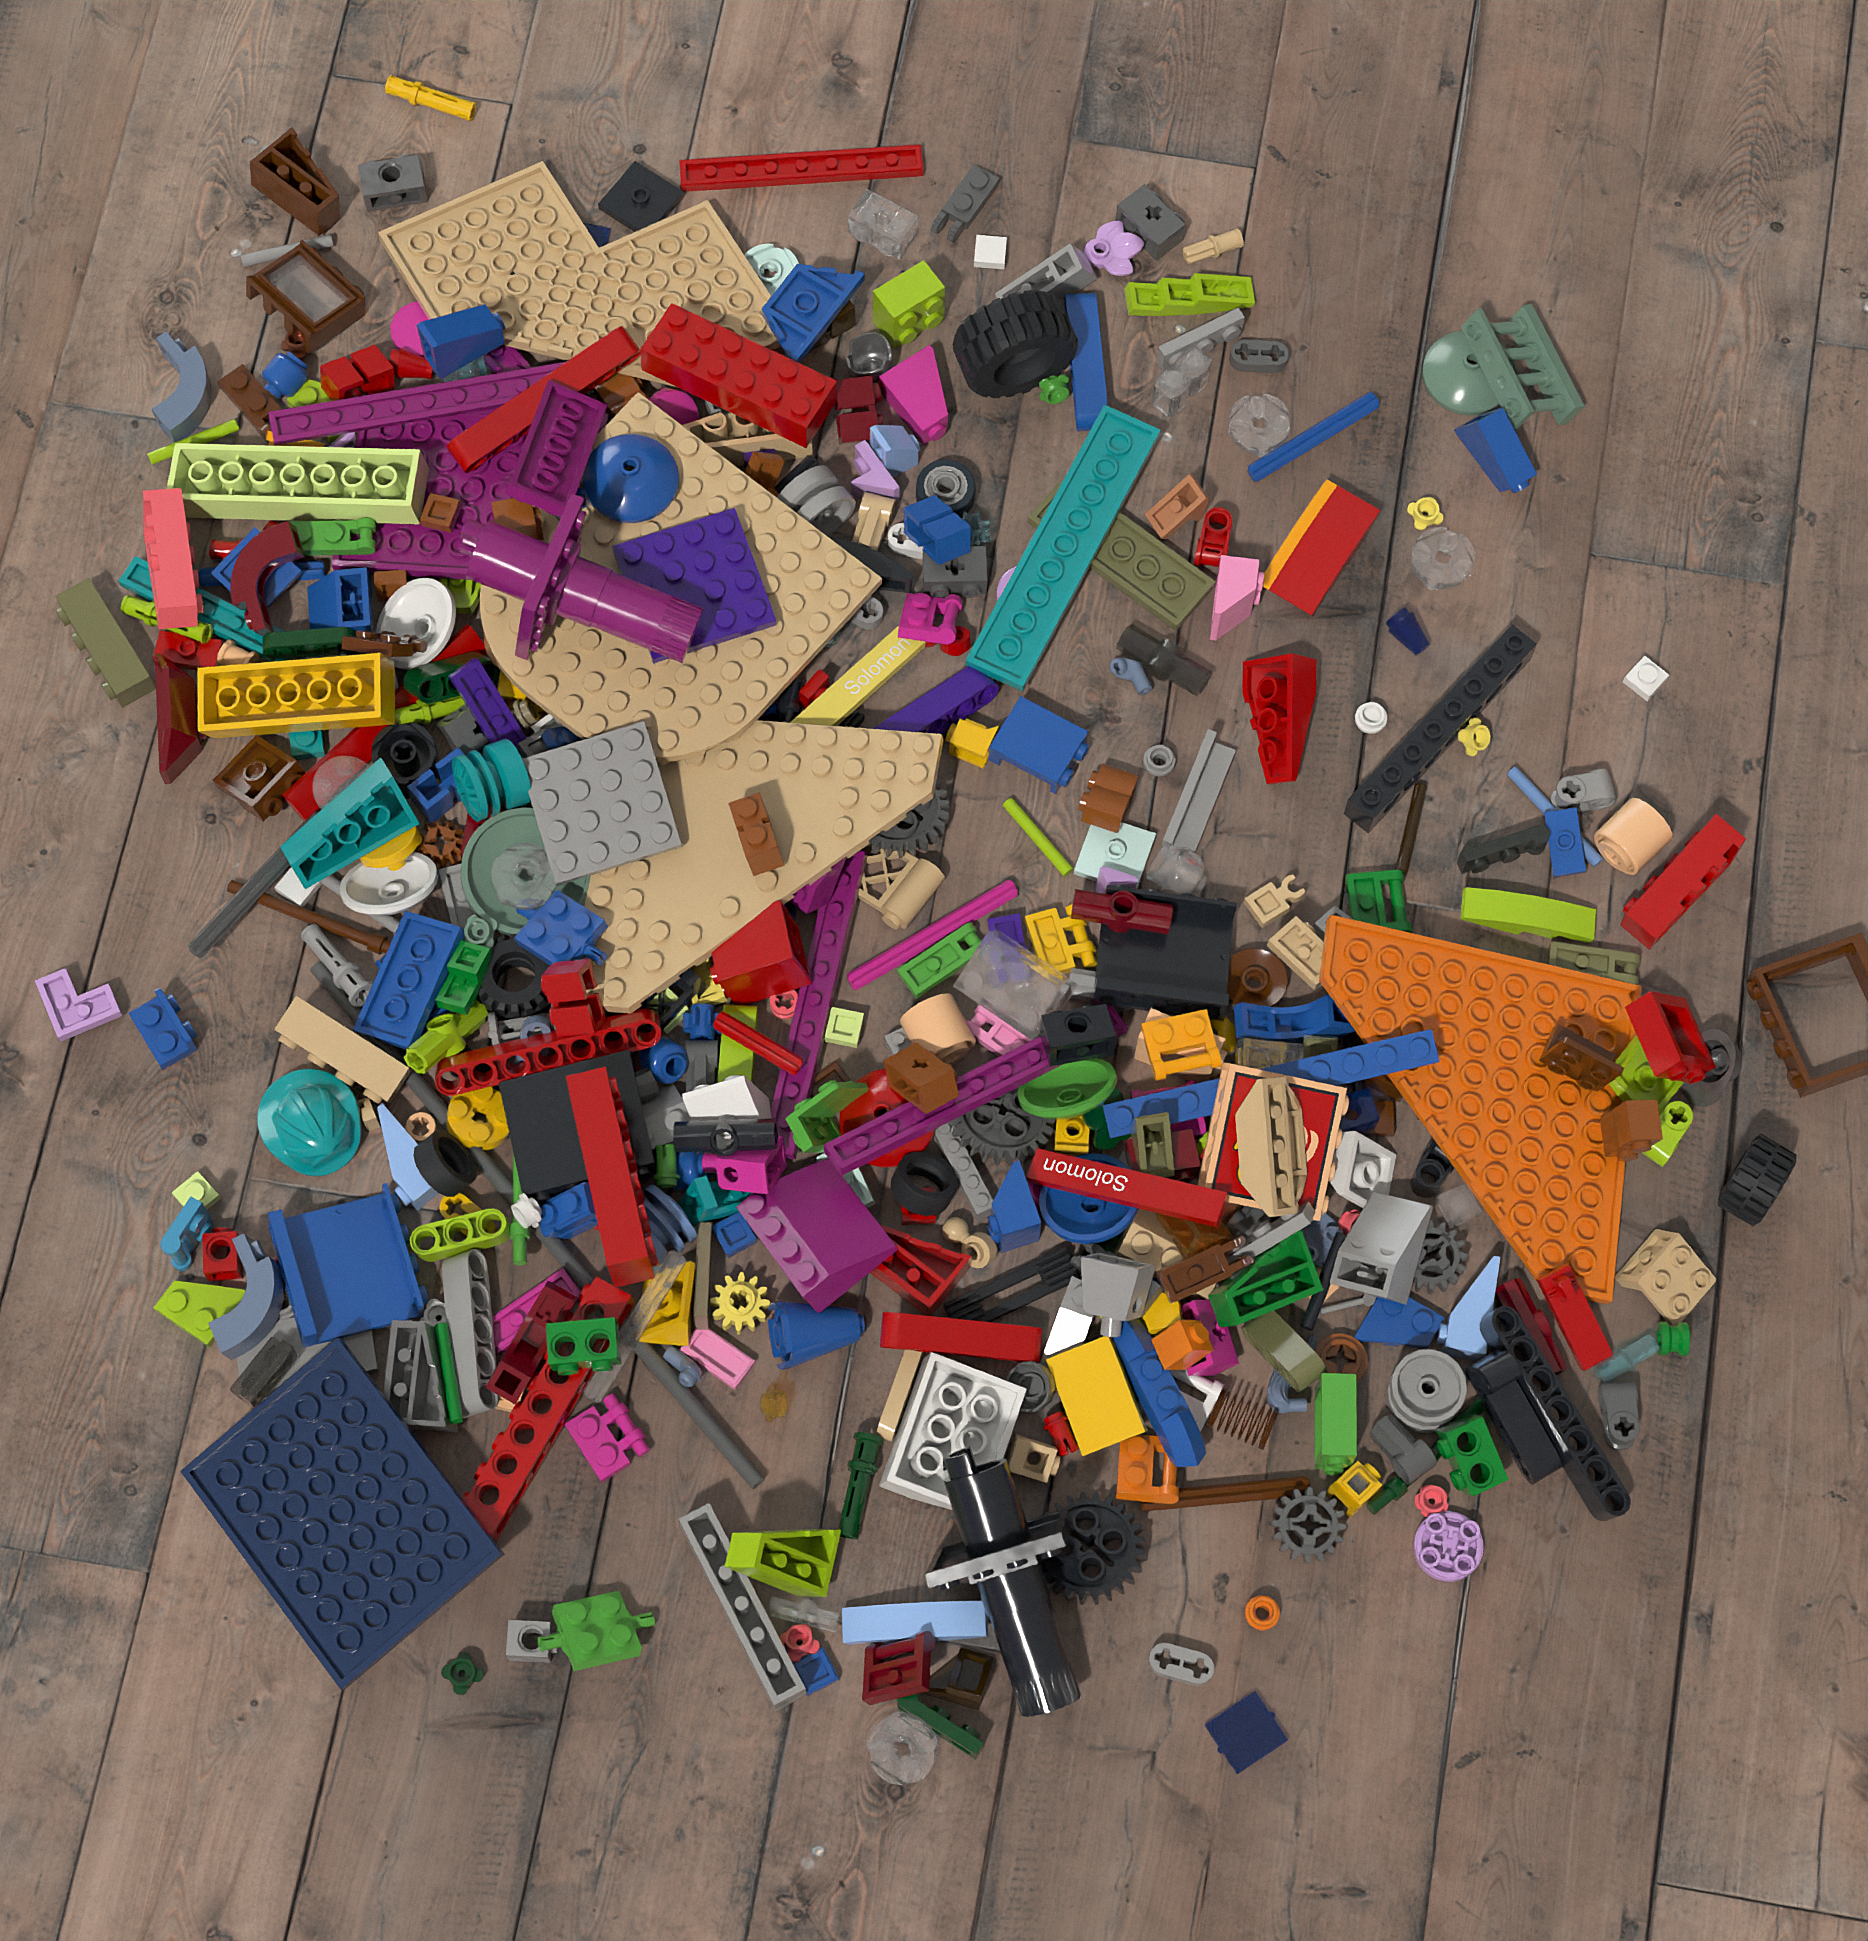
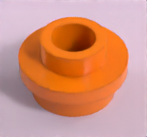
(1267, 1603)

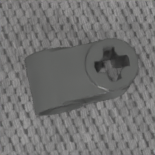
(1619, 1408)

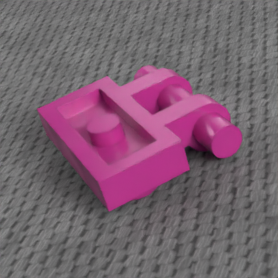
(597, 1442)

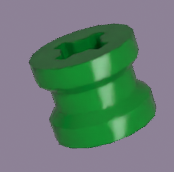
(1673, 1338)

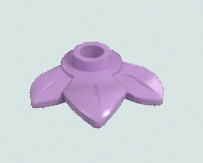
(1117, 246)

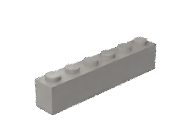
(742, 1609)

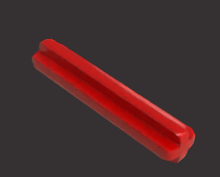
(758, 1043)

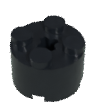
(408, 743)

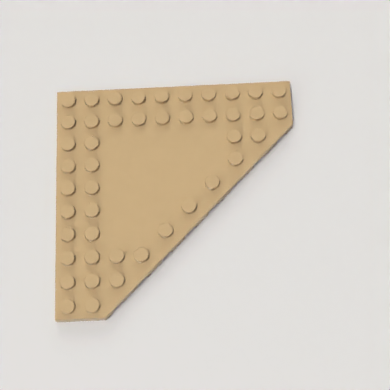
(825, 802)

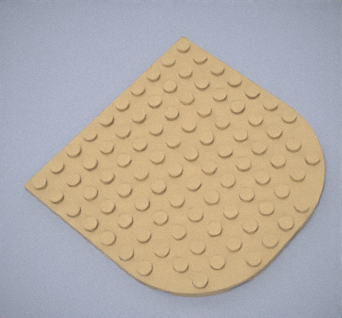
(718, 691)

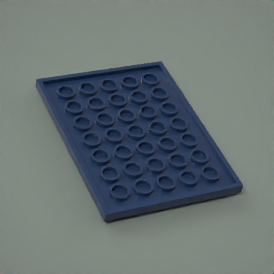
(341, 1513)

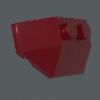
(176, 719)

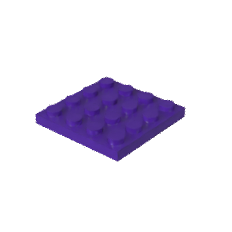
(708, 567)

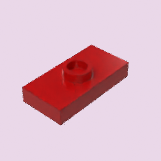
(186, 651)

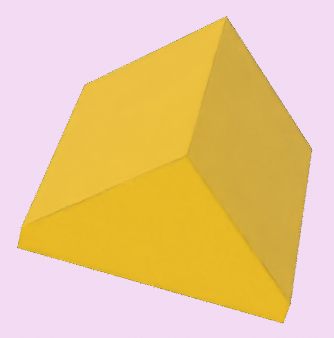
(674, 1316)

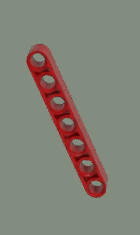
(515, 417)
(534, 1062)

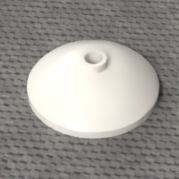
(421, 610)
(386, 891)

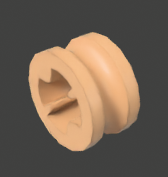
(420, 1118)

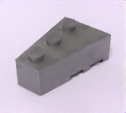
(415, 1377)

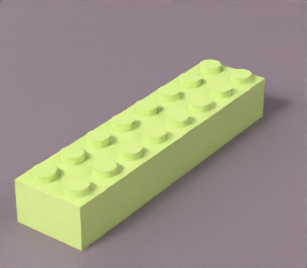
(299, 482)

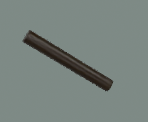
(1411, 827)

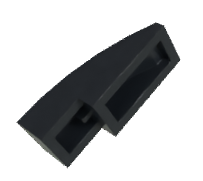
(893, 575)

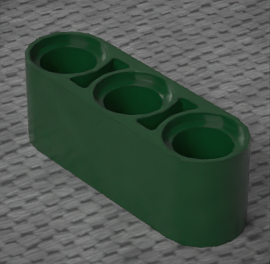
(438, 684)

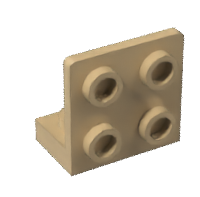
(1300, 950)
(1667, 1275)

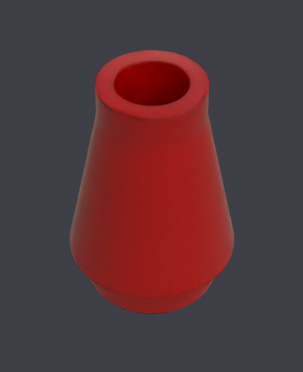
(409, 365)

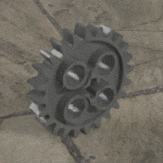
(924, 825)
(999, 1118)

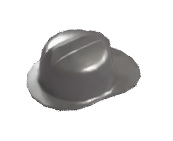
(1728, 1066)

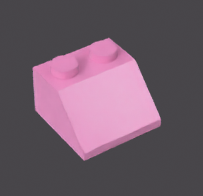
(1235, 593)

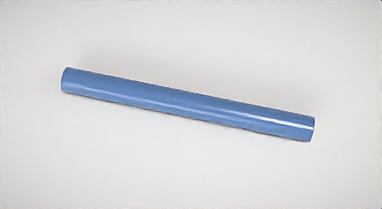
(1545, 805)

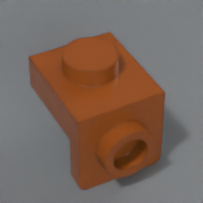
(765, 470)

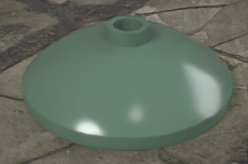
(1454, 381)

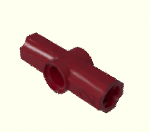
(1140, 913)
(1516, 1296)

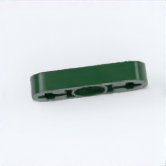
(305, 642)

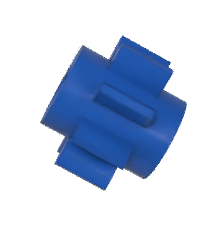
(700, 1022)

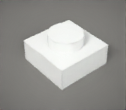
(1645, 678)

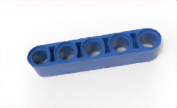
(1088, 364)

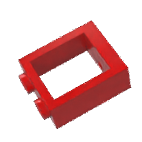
(1670, 1037)

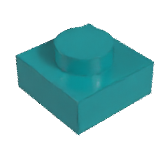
(307, 744)

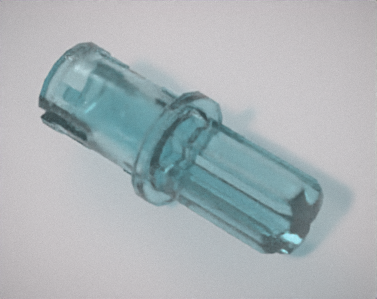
(1626, 1359)

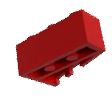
(921, 1271)

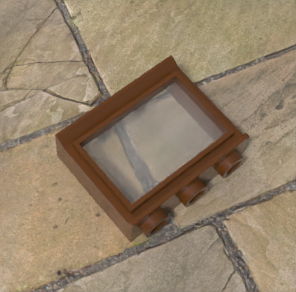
(308, 295)

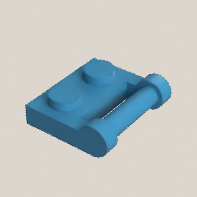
(189, 1227)

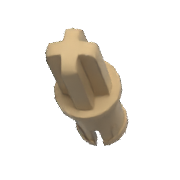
(1213, 246)

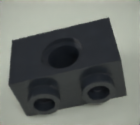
(1064, 1046)

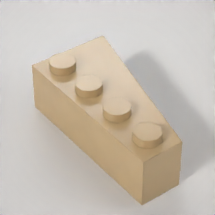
(734, 436)

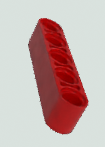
(961, 1337)

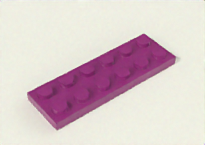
(556, 449)

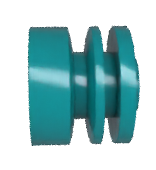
(491, 780)

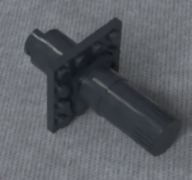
(1002, 1558)

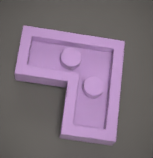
(75, 1013)

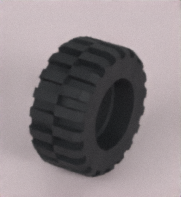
(1014, 344)

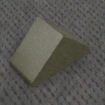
(1153, 1144)

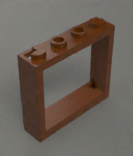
(1856, 951)

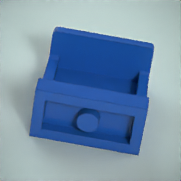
(1040, 744)

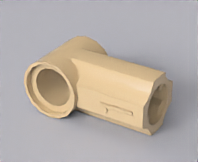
(873, 516)

